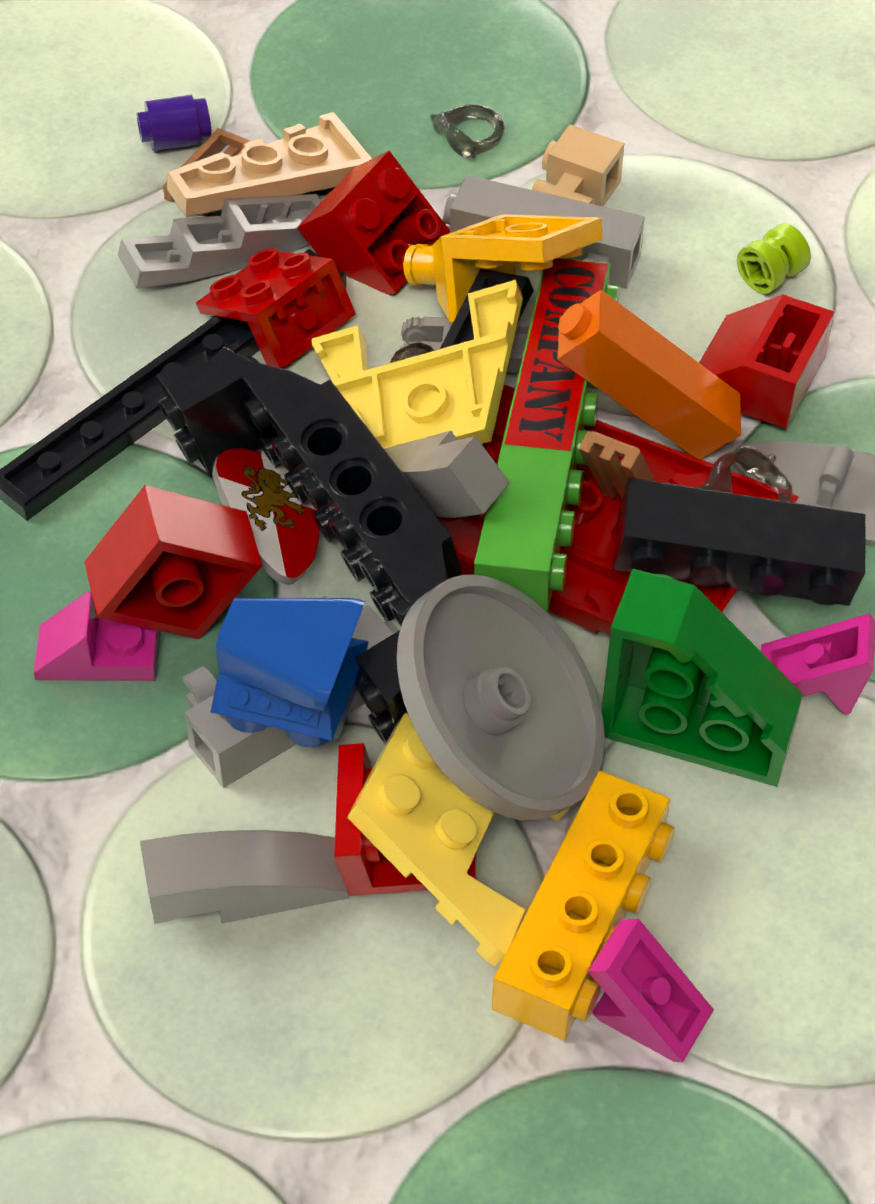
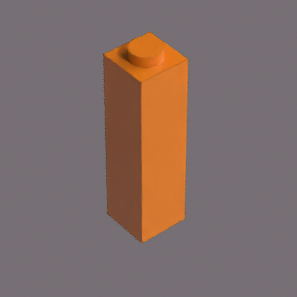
(648, 375)

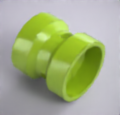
(777, 256)

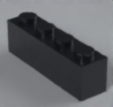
(741, 542)

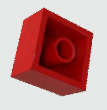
(172, 563)

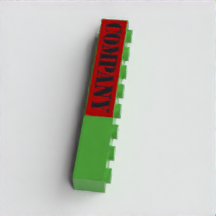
(541, 445)

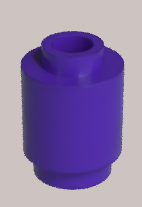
(174, 122)

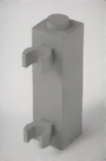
(484, 199)
(233, 753)

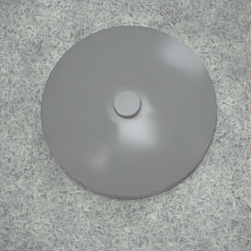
(500, 697)

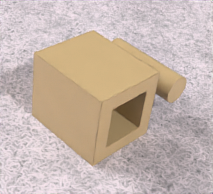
(582, 166)

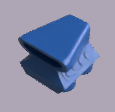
(289, 666)

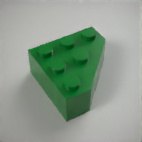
(694, 683)

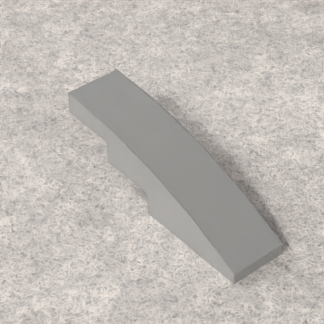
(217, 243)

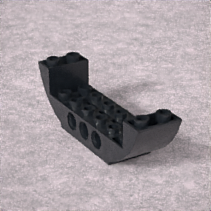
(342, 472)

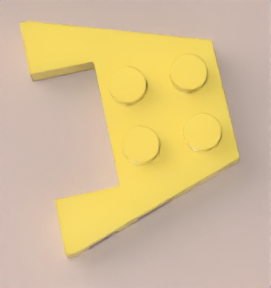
(436, 390)
(434, 834)

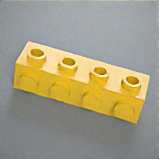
(580, 904)

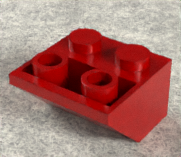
(372, 223)
(771, 355)

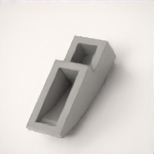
(450, 473)
(239, 873)

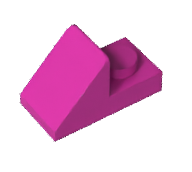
(94, 649)
(828, 659)
(647, 993)

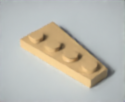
(286, 167)

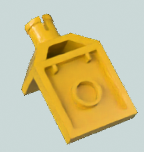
(496, 246)

